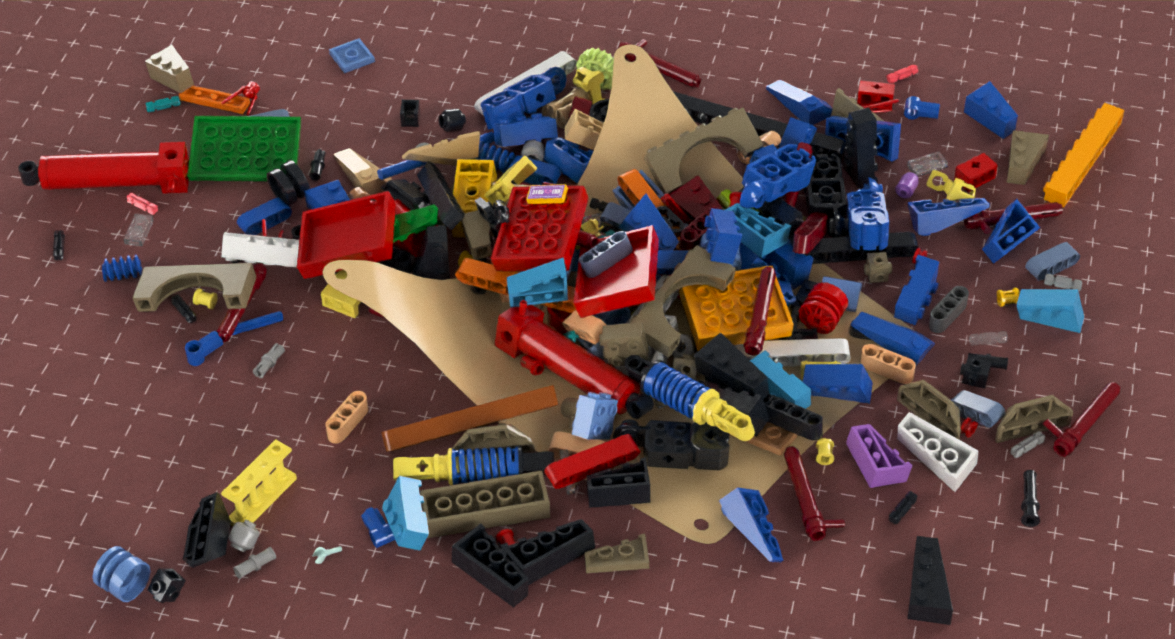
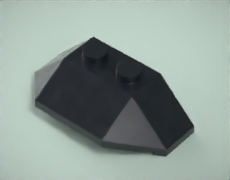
(407, 193)
(207, 532)

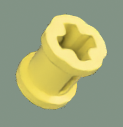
(205, 298)
(825, 454)

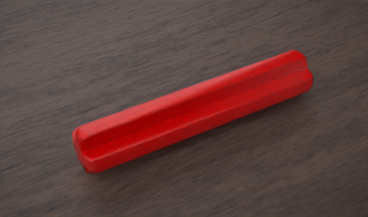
(674, 207)

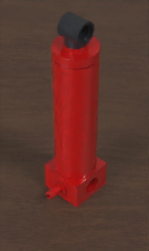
(103, 170)
(524, 332)

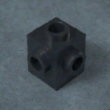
(975, 372)
(166, 585)

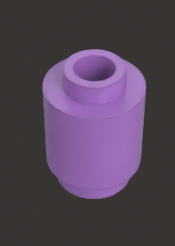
(907, 185)

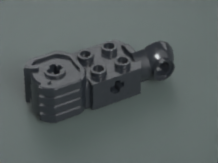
(827, 193)
(679, 444)

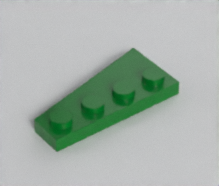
(414, 221)

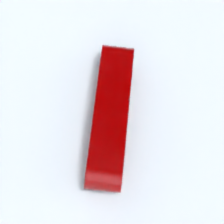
(593, 460)

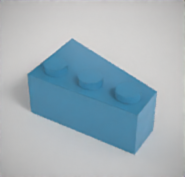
(758, 232)
(539, 285)
(1052, 307)
(781, 383)
(405, 513)

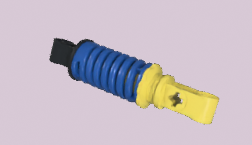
(688, 397)
(472, 467)

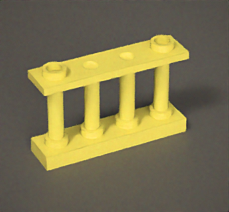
(268, 491)

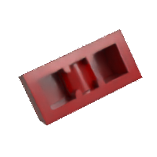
(874, 93)
(976, 171)

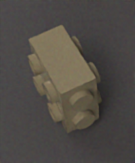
(623, 341)

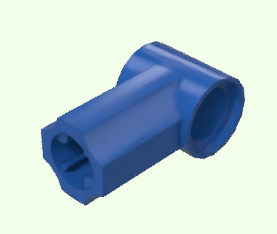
(916, 108)
(199, 349)
(378, 529)

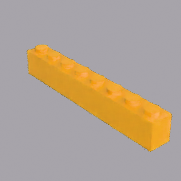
(1083, 155)

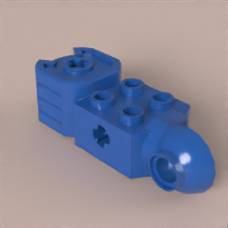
(524, 96)
(776, 175)
(868, 217)

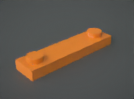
(214, 98)

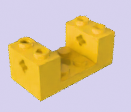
(472, 176)

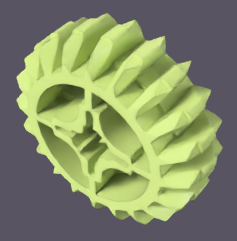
(598, 60)

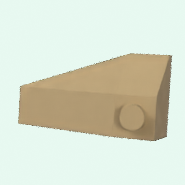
(447, 153)
(360, 171)

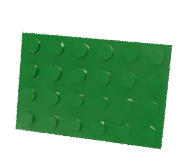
(241, 147)

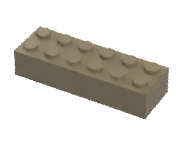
(487, 502)

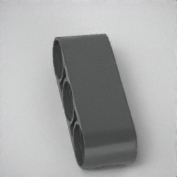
(948, 309)

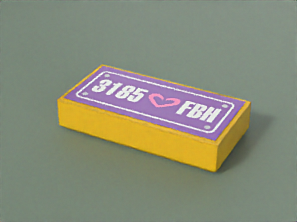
(547, 194)

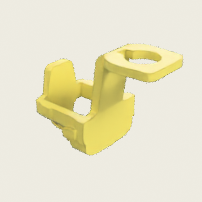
(590, 81)
(951, 188)

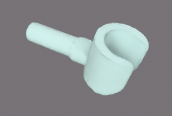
(322, 553)

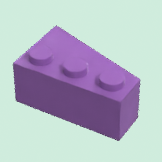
(875, 458)

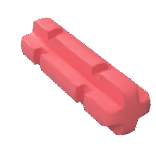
(902, 74)
(142, 203)

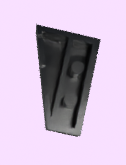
(433, 255)
(620, 486)

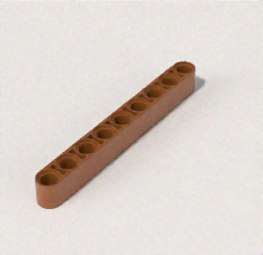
(469, 418)

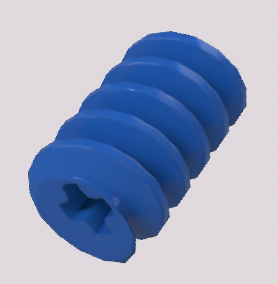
(501, 160)
(121, 267)

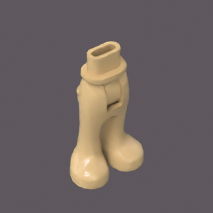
(561, 108)

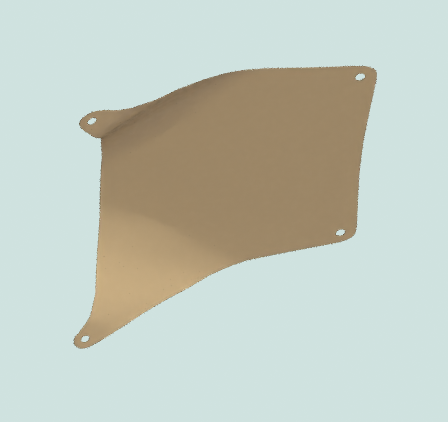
(461, 326)

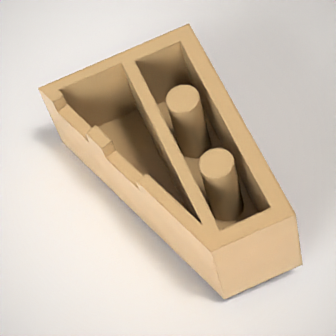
(583, 129)

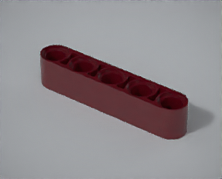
(810, 233)

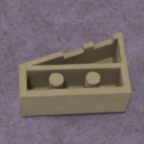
(170, 70)
(1024, 154)

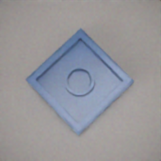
(351, 55)

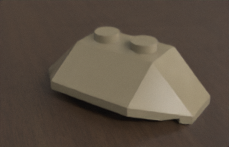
(931, 406)
(1028, 417)
(495, 436)

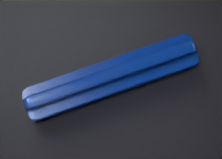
(258, 322)

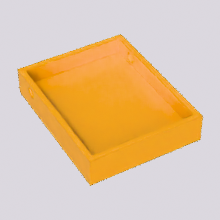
(731, 310)

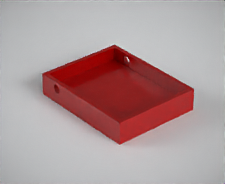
(539, 231)
(346, 232)
(624, 283)

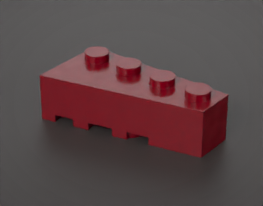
(694, 198)

